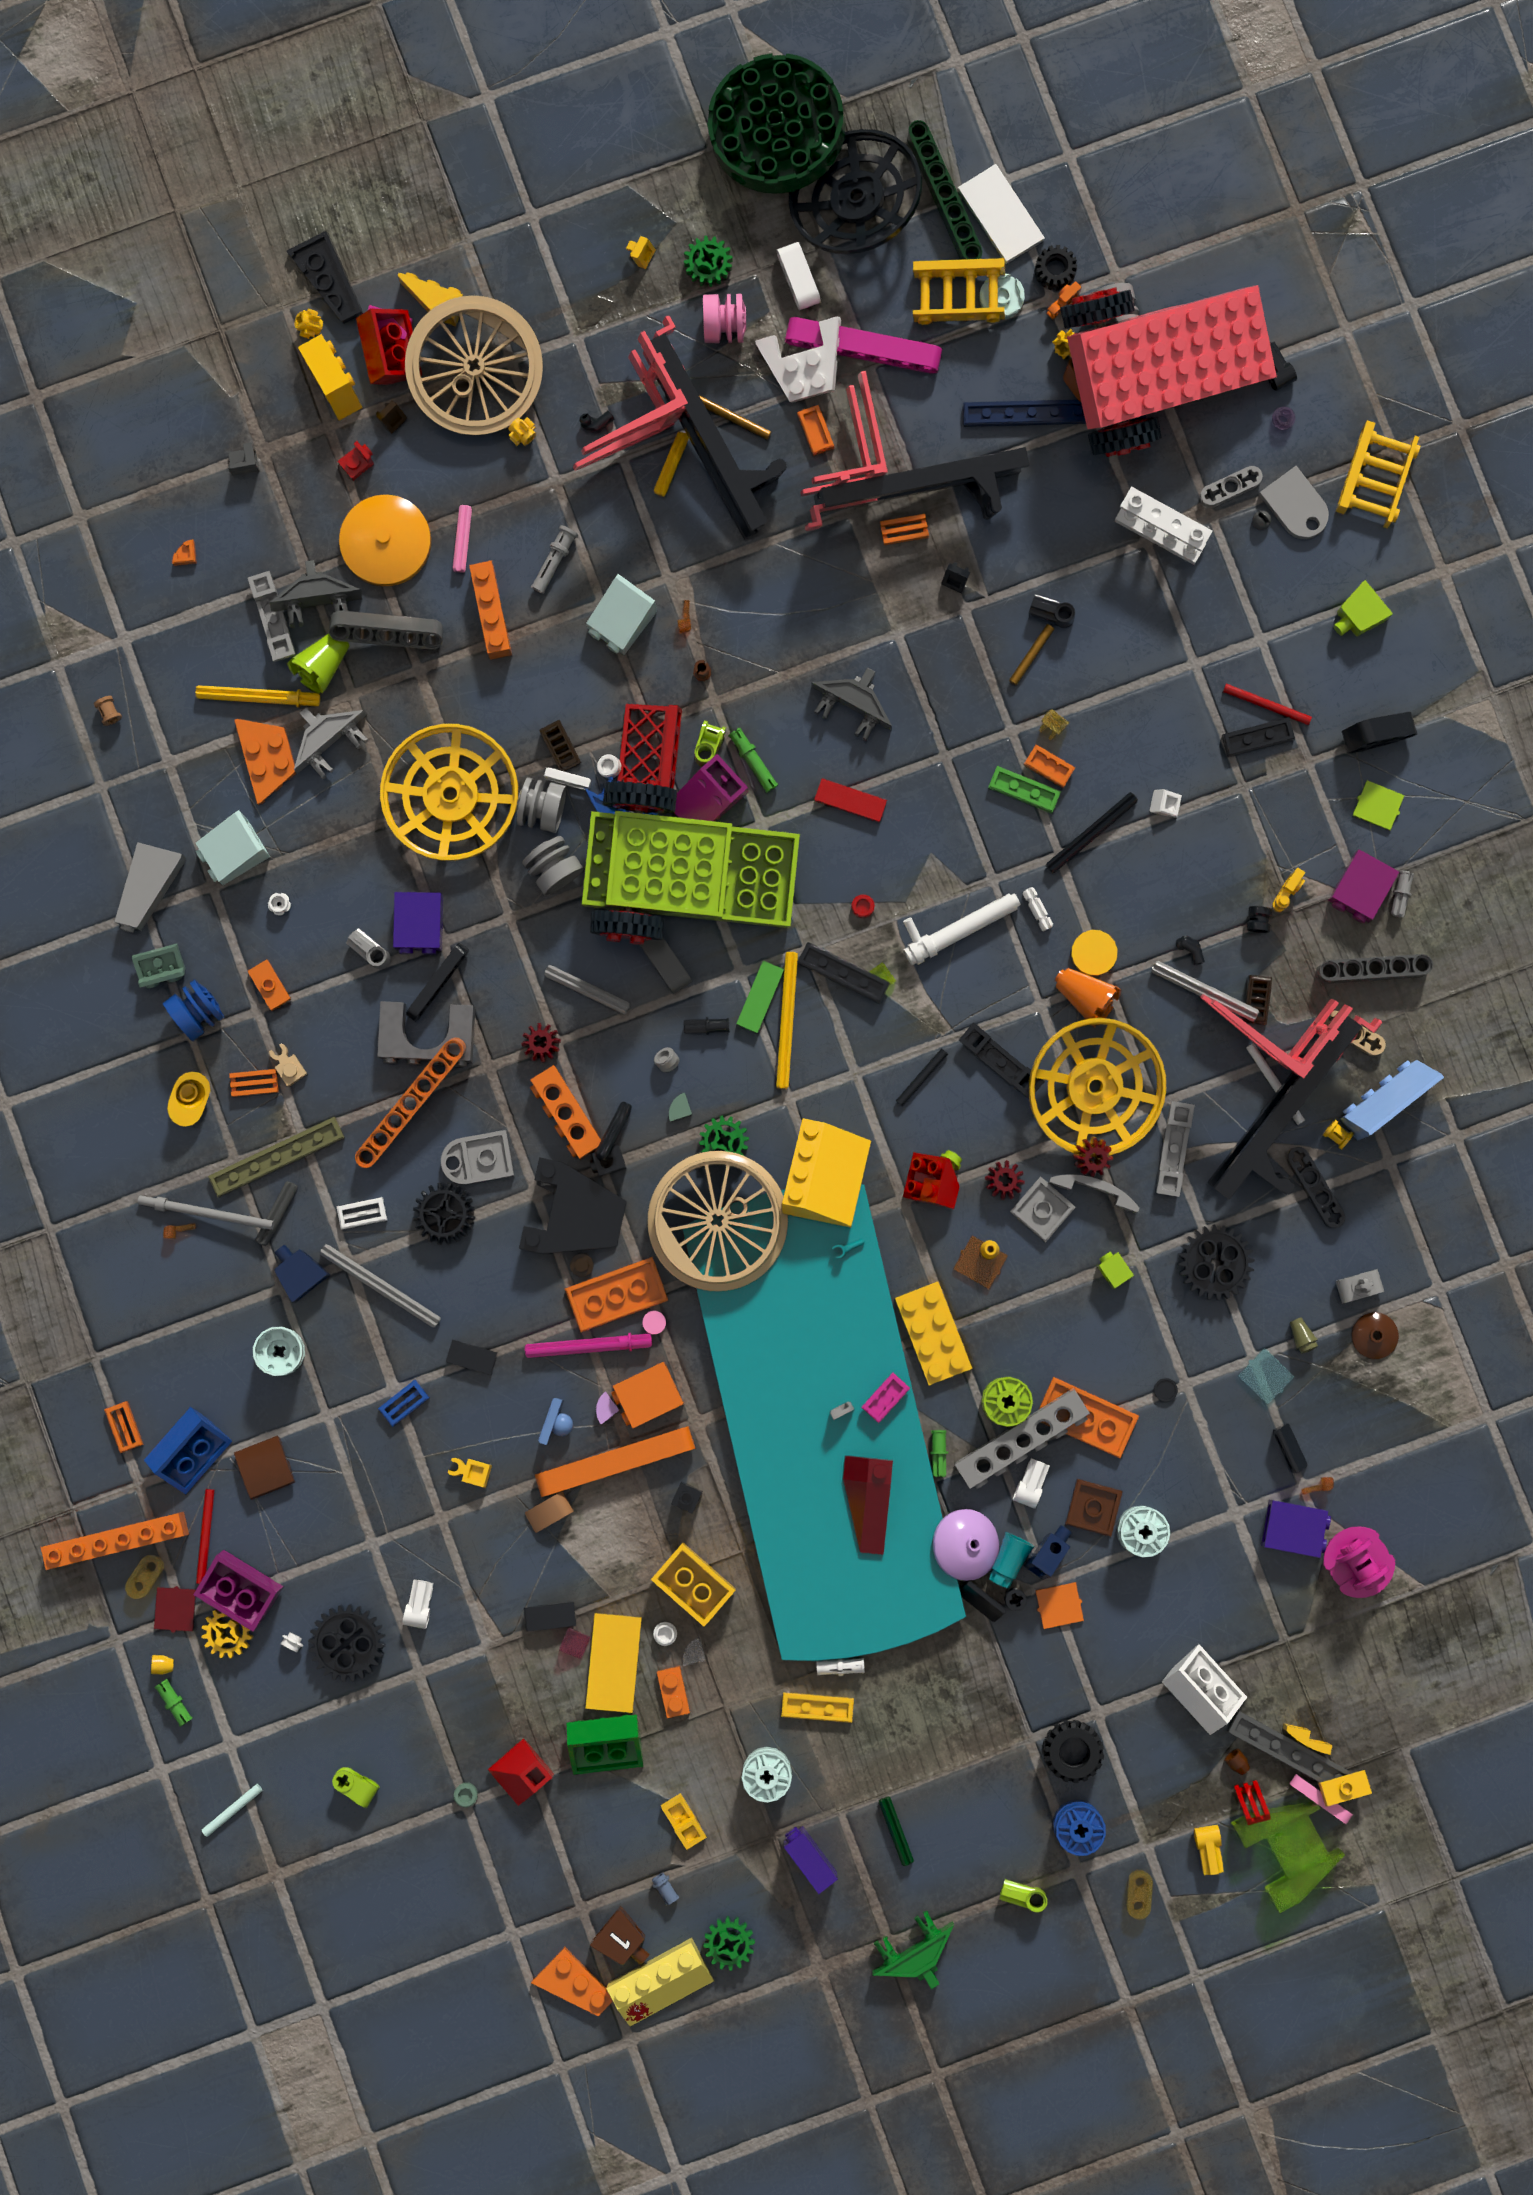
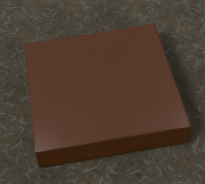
(1093, 1507)

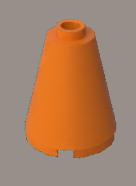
(1087, 994)

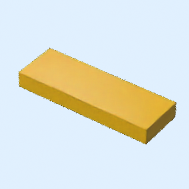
(817, 1707)

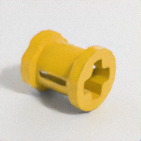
(1341, 1140)

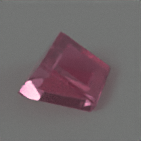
(574, 1643)

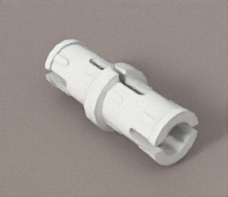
(840, 1666)

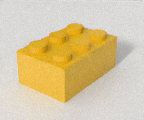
(693, 1584)

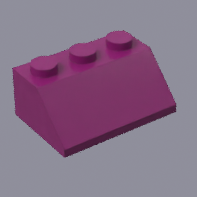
(238, 1590)

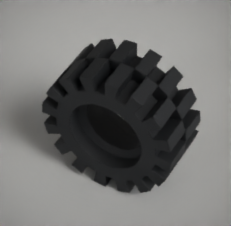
(1055, 280)

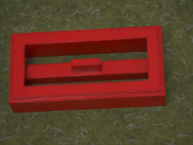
(1248, 1789)

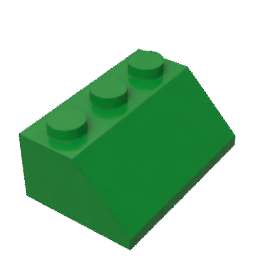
(604, 1744)

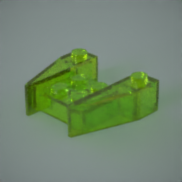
(1295, 1849)

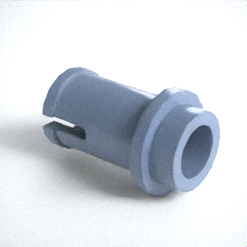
(665, 1889)

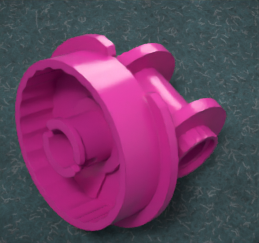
(1359, 1562)

